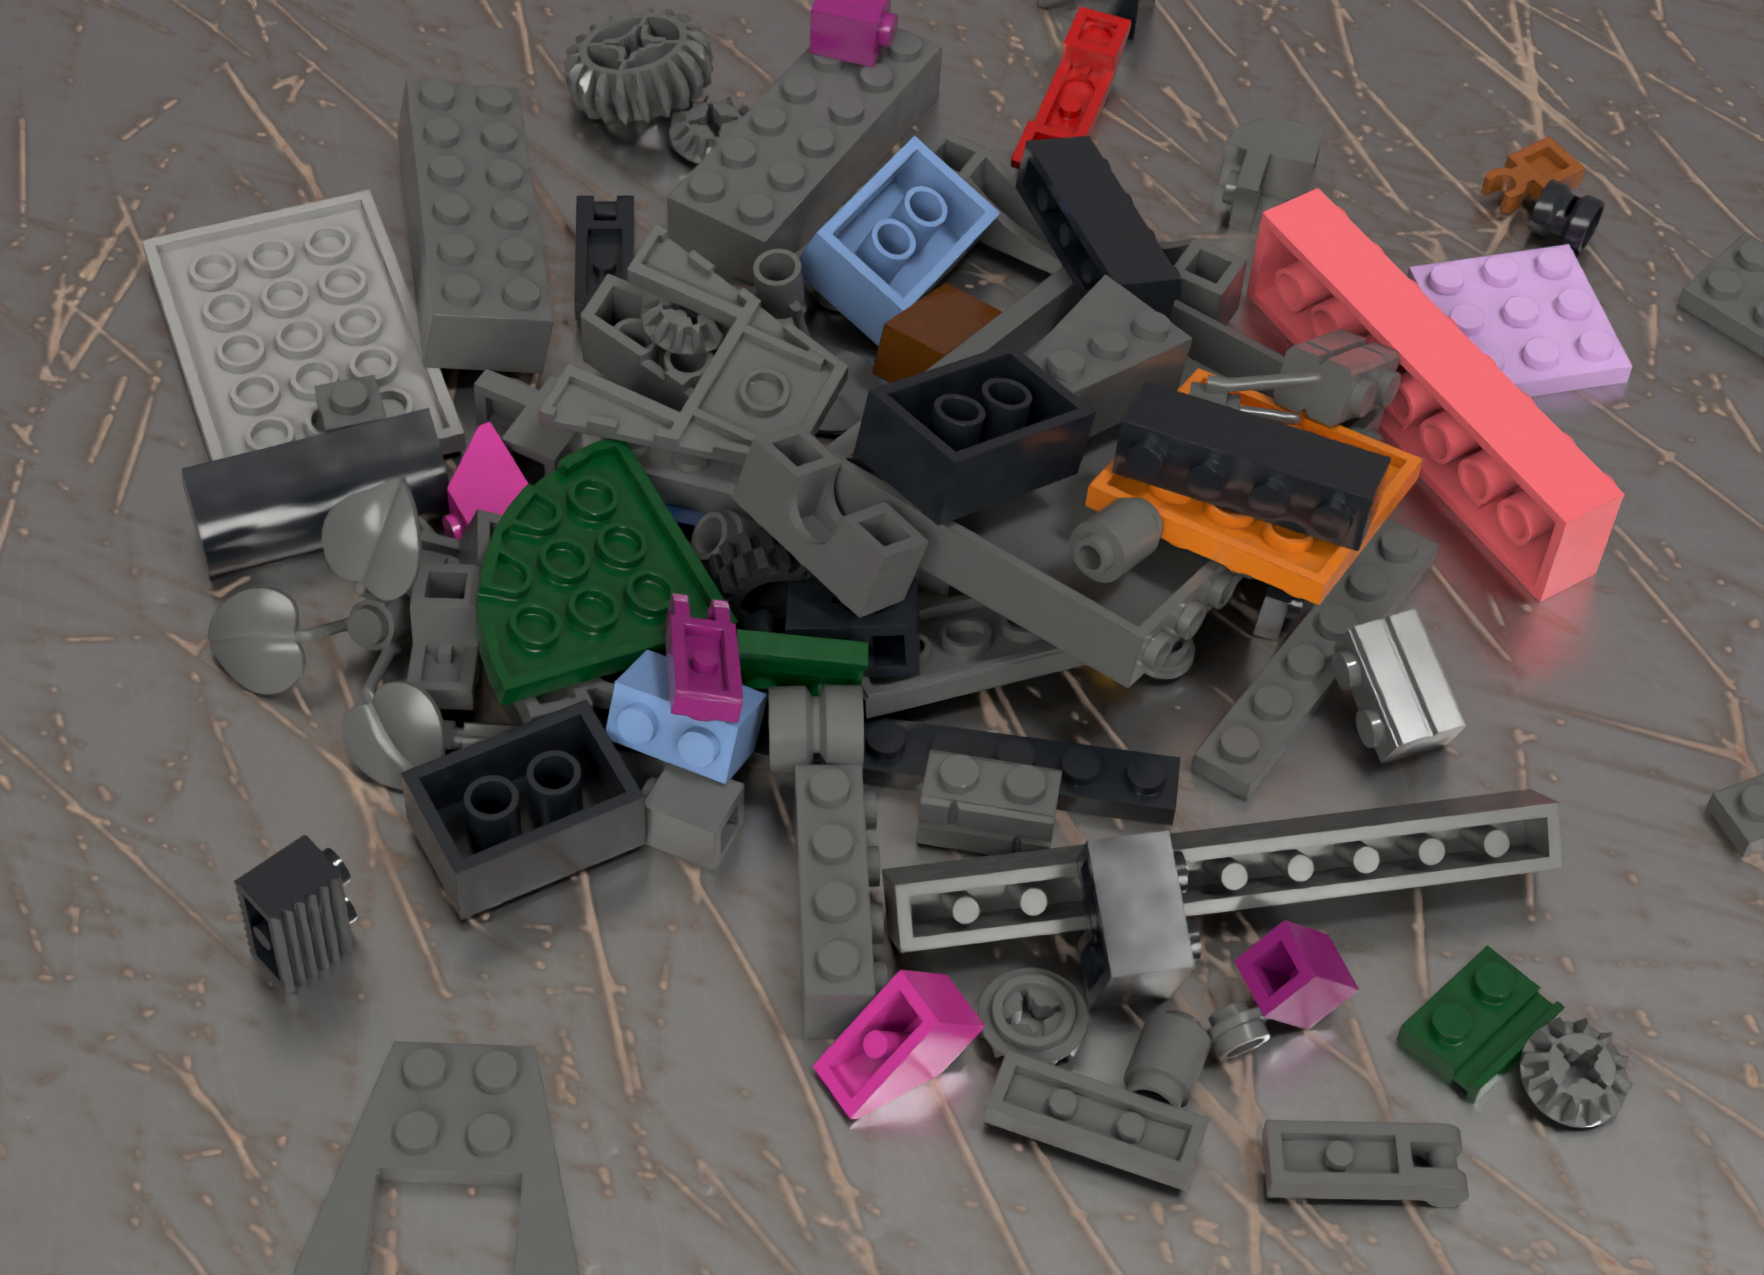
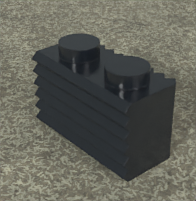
(297, 913)

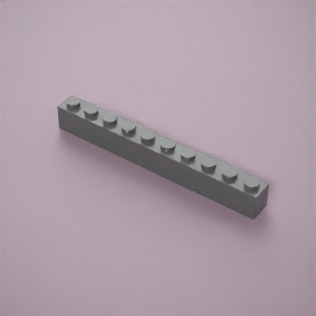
(1236, 867)

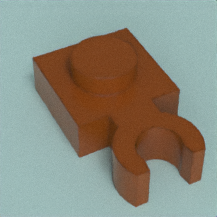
(1530, 171)

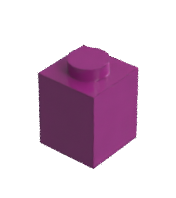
(852, 29)
(1296, 975)

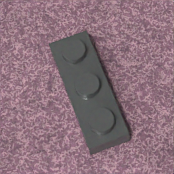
(1096, 1120)

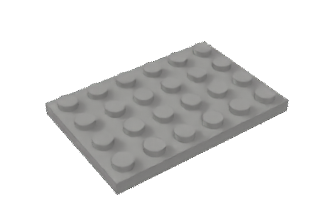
(287, 306)

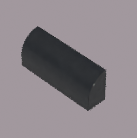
(277, 497)

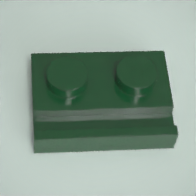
(799, 661)
(1478, 1023)

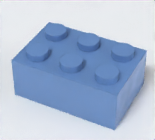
(896, 238)

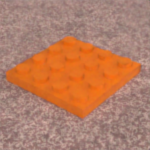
(1249, 546)

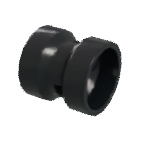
(1566, 215)

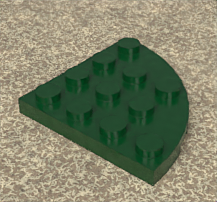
(582, 576)

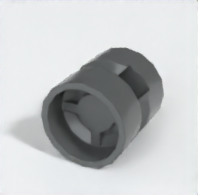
(815, 727)

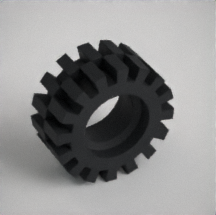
(755, 575)

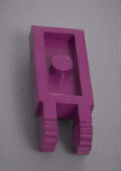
(703, 662)

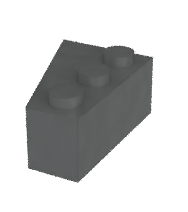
(1110, 350)

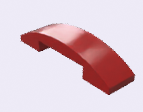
(1081, 80)

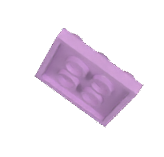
(1530, 317)

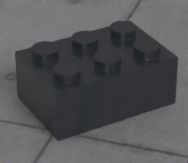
(973, 433)
(524, 808)

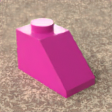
(483, 481)
(898, 1042)

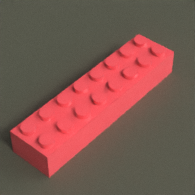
(1478, 434)

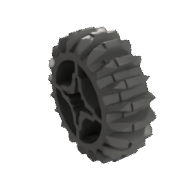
(639, 66)

